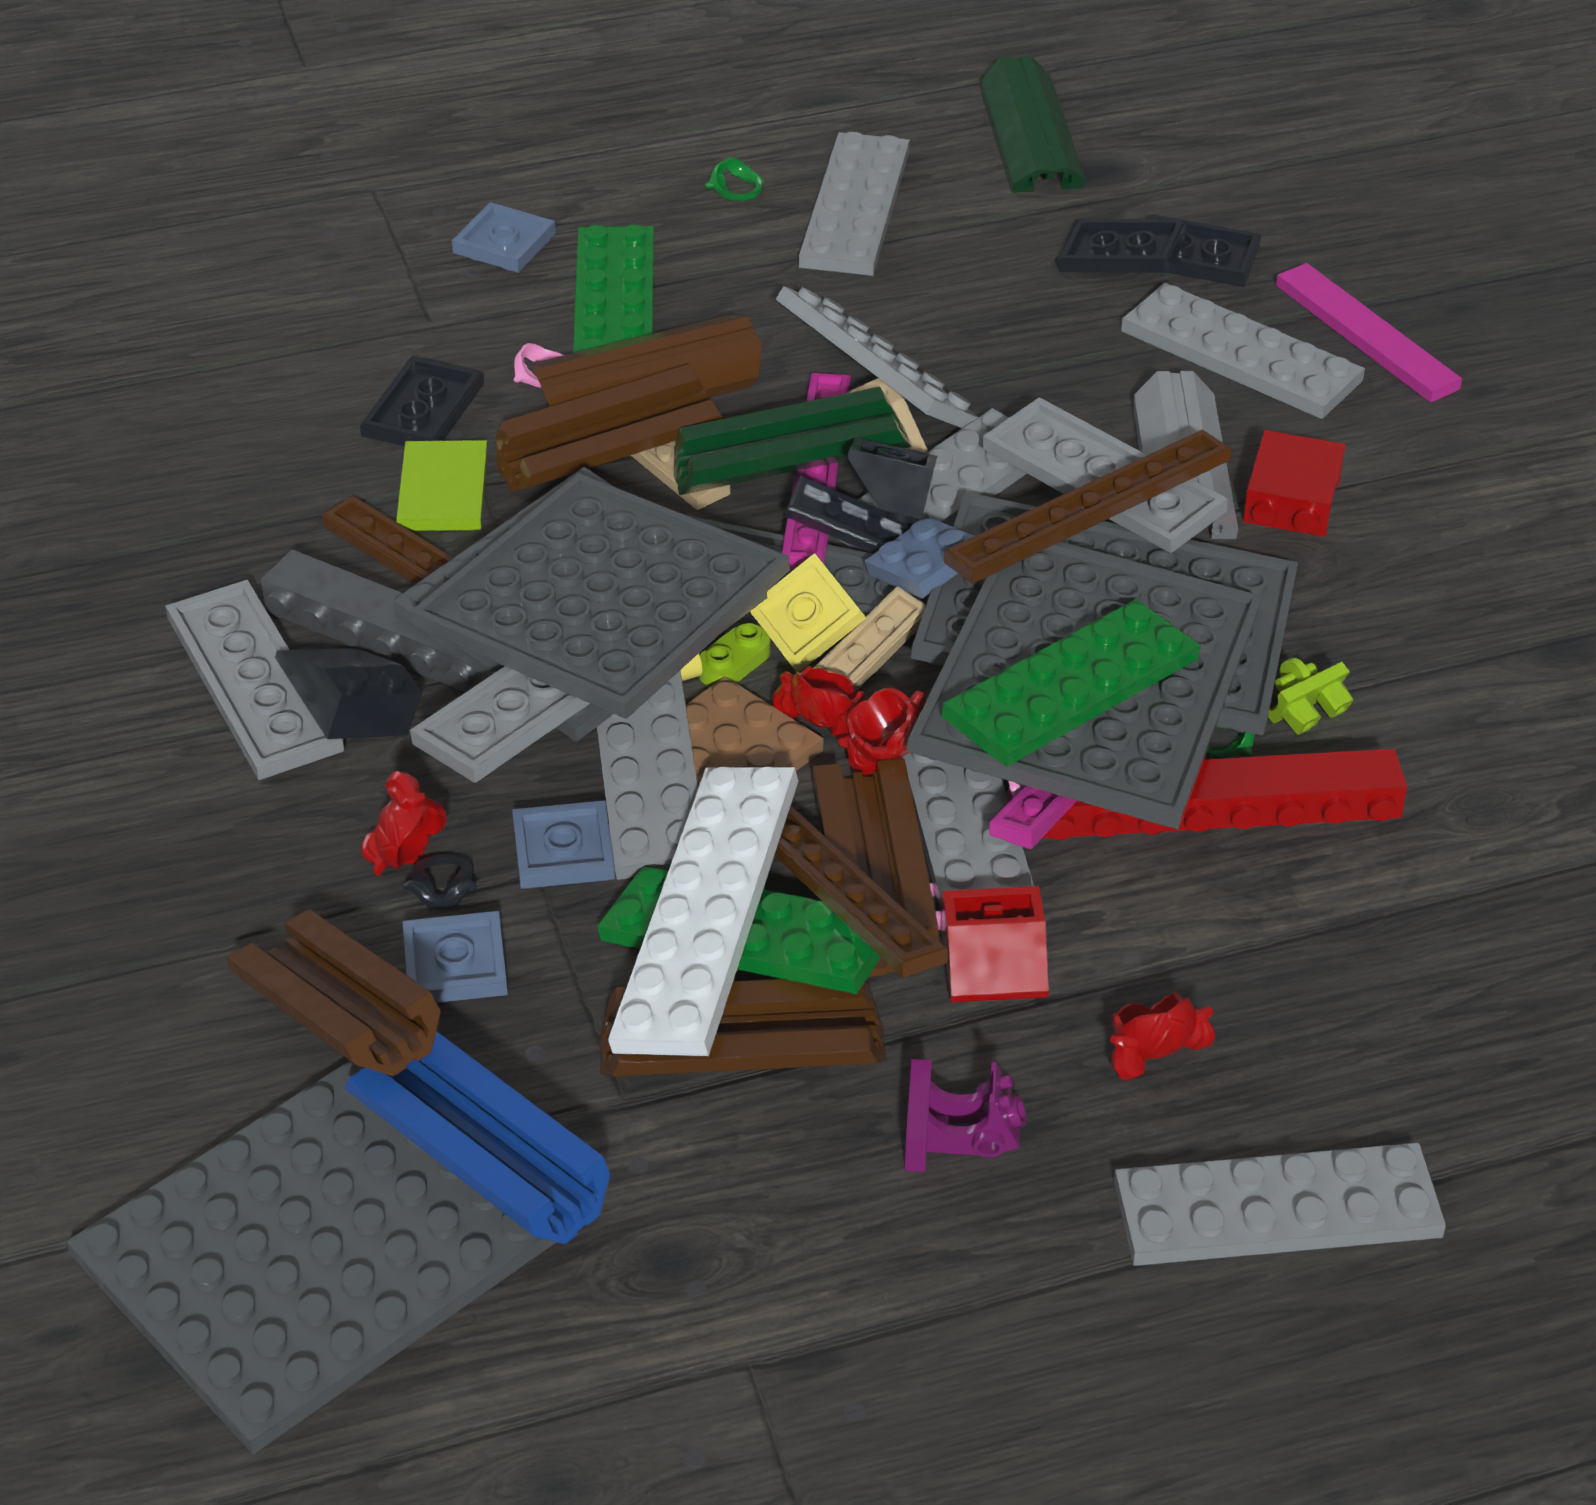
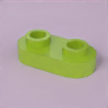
(735, 654)

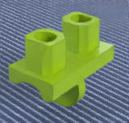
(1302, 687)

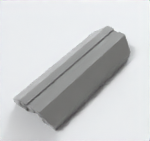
(1172, 409)

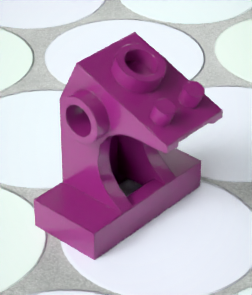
(931, 1109)

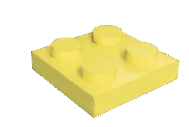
(807, 613)

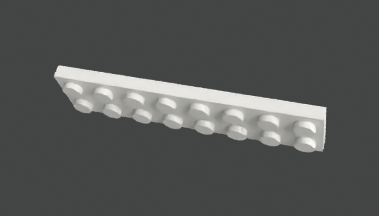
(704, 913)

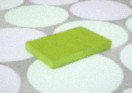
(442, 485)

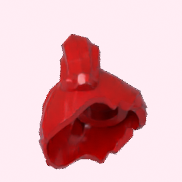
(818, 697)
(881, 728)
(403, 825)
(1157, 1033)

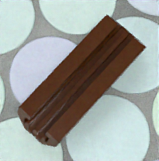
(719, 351)
(601, 427)
(879, 832)
(343, 994)
(769, 1028)

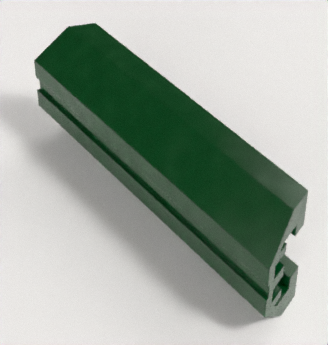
(1029, 125)
(783, 439)

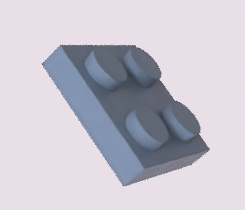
(504, 237)
(917, 557)
(563, 844)
(456, 956)

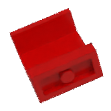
(1294, 483)

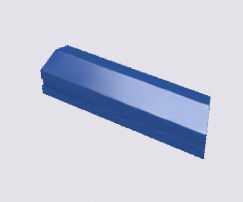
(491, 1139)

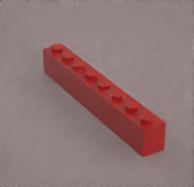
(1266, 793)

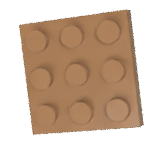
(744, 731)

